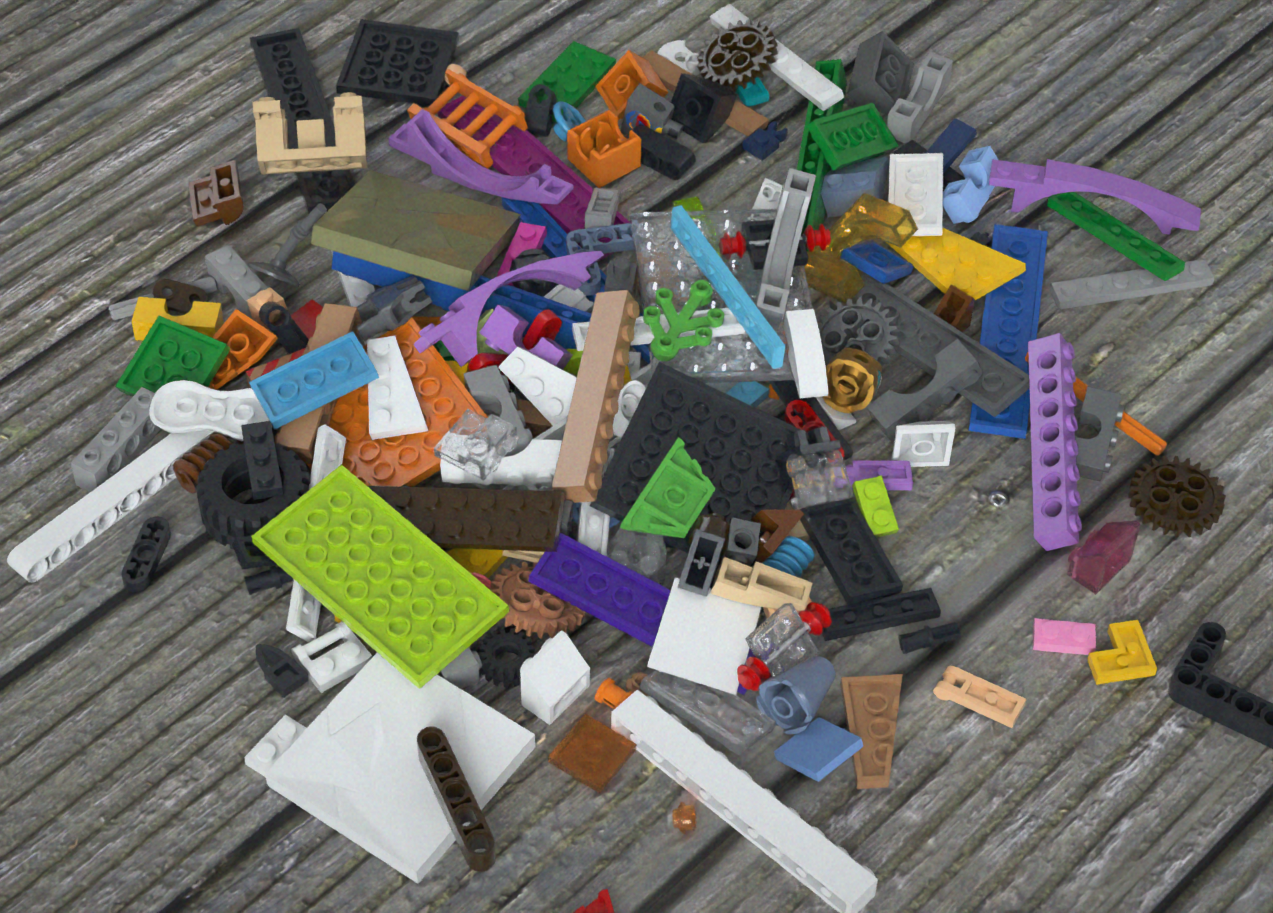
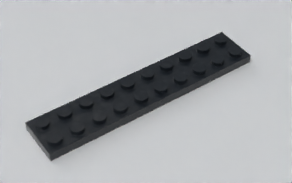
(292, 80)

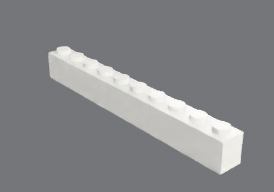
(745, 804)

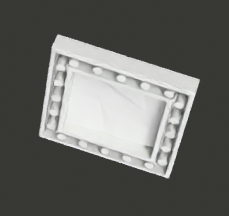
(363, 767)

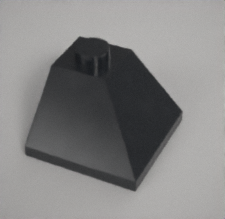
(701, 106)

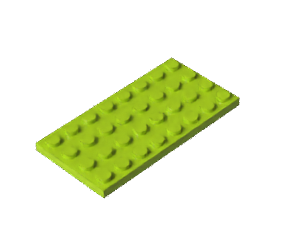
(380, 575)

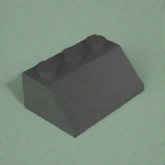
(880, 73)

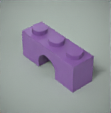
(505, 332)

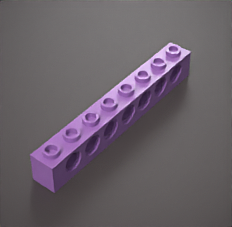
(1053, 442)

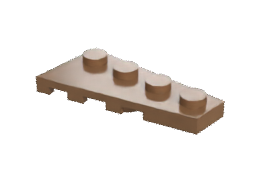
(871, 714)

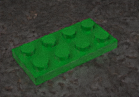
(572, 75)
(852, 136)

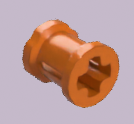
(611, 693)

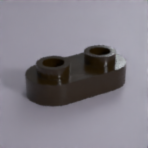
(180, 295)

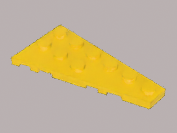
(960, 262)

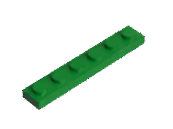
(1117, 235)

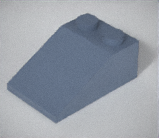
(848, 184)

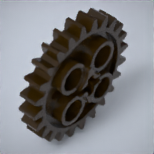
(738, 54)
(1176, 496)

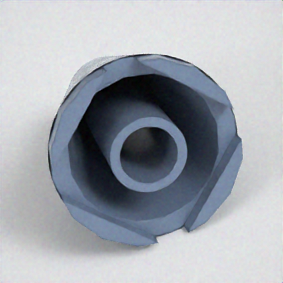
(796, 694)

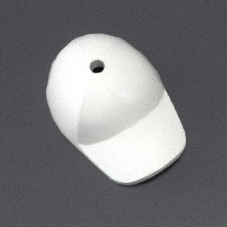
(628, 402)

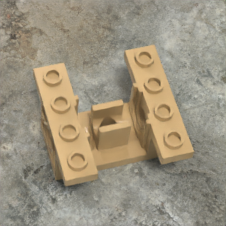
(312, 153)

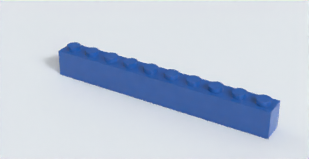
(520, 301)

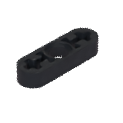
(149, 565)

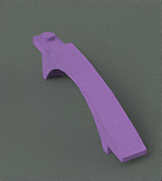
(426, 142)
(1058, 177)
(460, 324)

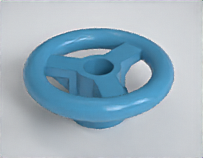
(569, 120)

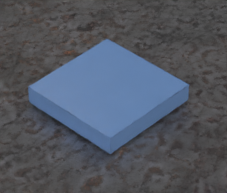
(818, 749)

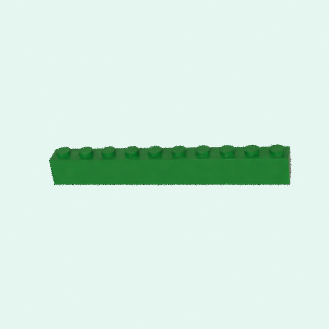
(811, 157)

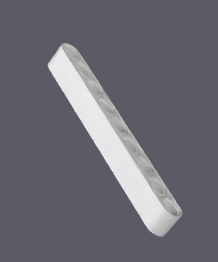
(102, 507)

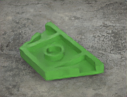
(671, 496)

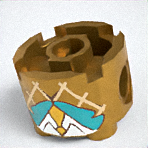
(852, 380)

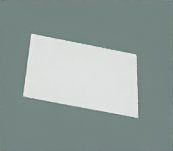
(703, 638)

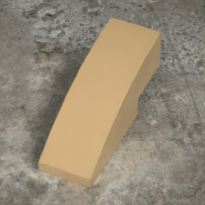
(759, 585)

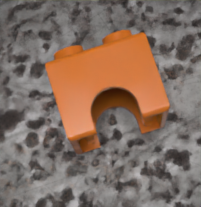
(602, 150)

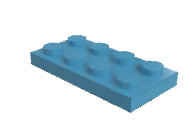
(313, 380)

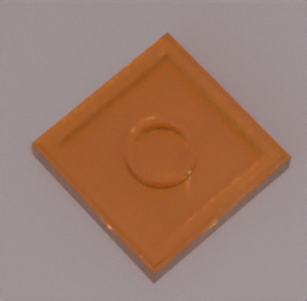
(592, 753)

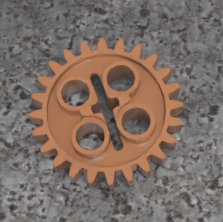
(531, 606)

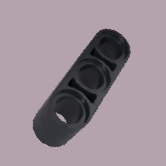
(663, 153)

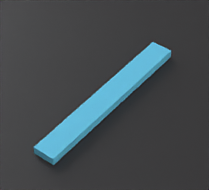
(728, 287)

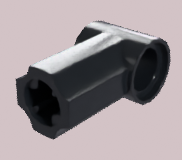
(284, 328)

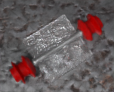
(782, 642)

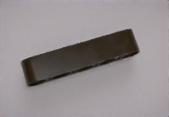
(460, 810)

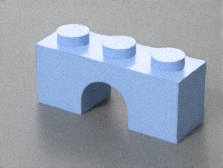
(967, 197)

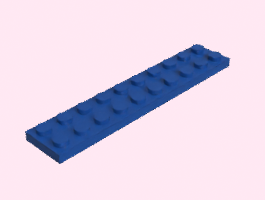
(1011, 322)

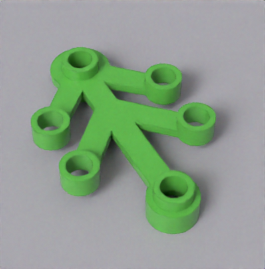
(667, 345)

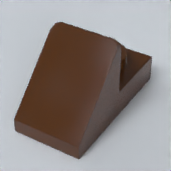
(776, 526)

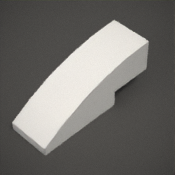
(806, 353)

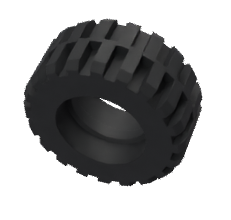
(228, 477)

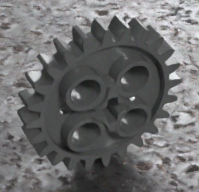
(869, 321)

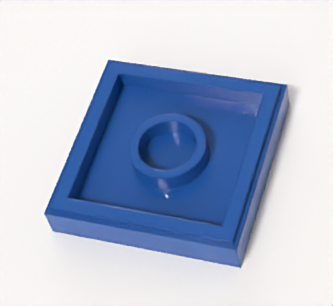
(877, 261)

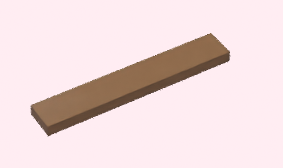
(741, 117)

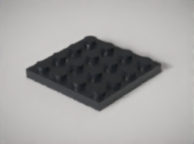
(397, 62)

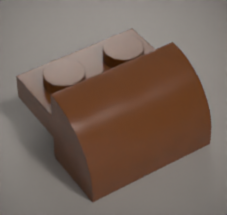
(217, 195)

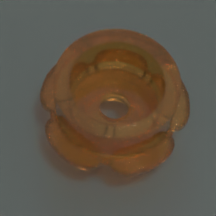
(684, 817)

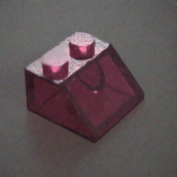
(1103, 554)

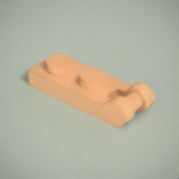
(980, 696)

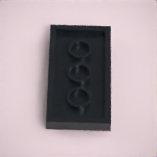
(850, 551)

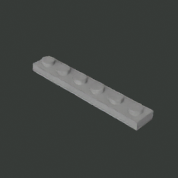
(1128, 285)

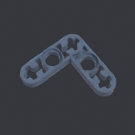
(589, 240)

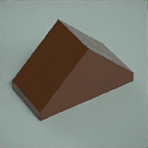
(956, 308)

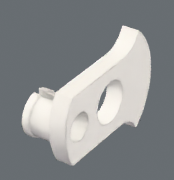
(677, 49)

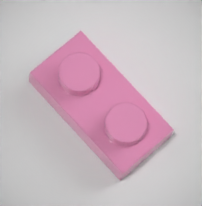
(1064, 636)

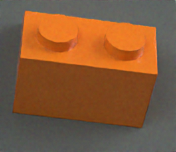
(624, 78)

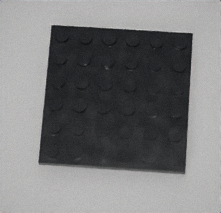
(728, 438)

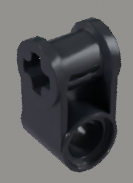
(540, 114)

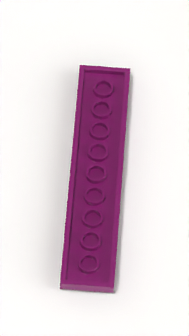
(522, 154)

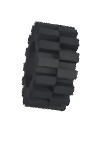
(500, 644)

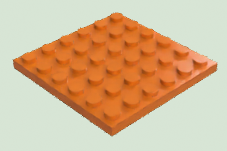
(411, 456)

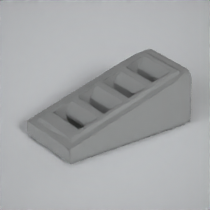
(602, 212)

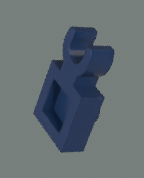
(764, 143)

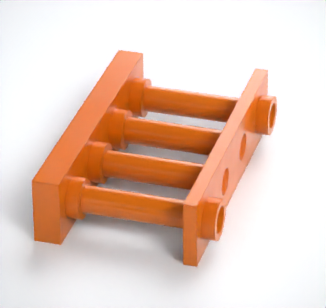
(462, 139)

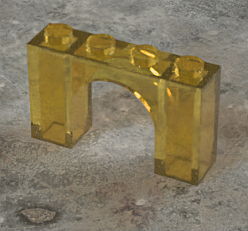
(862, 221)

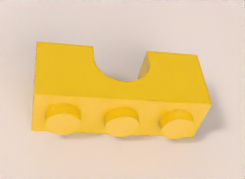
(203, 316)

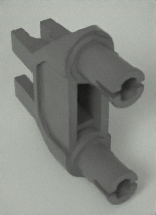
(391, 306)

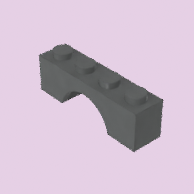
(954, 372)

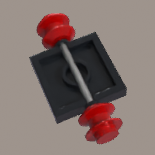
(756, 238)

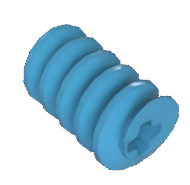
(791, 556)

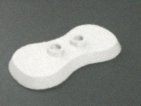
(193, 407)

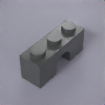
(1100, 412)

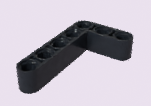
(1214, 697)

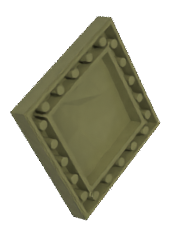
(416, 230)

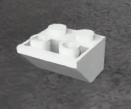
(553, 678)

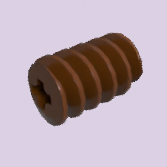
(192, 463)

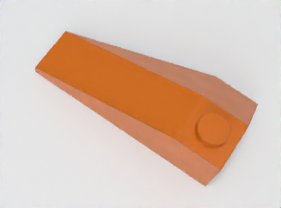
(247, 346)

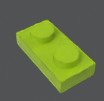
(875, 506)

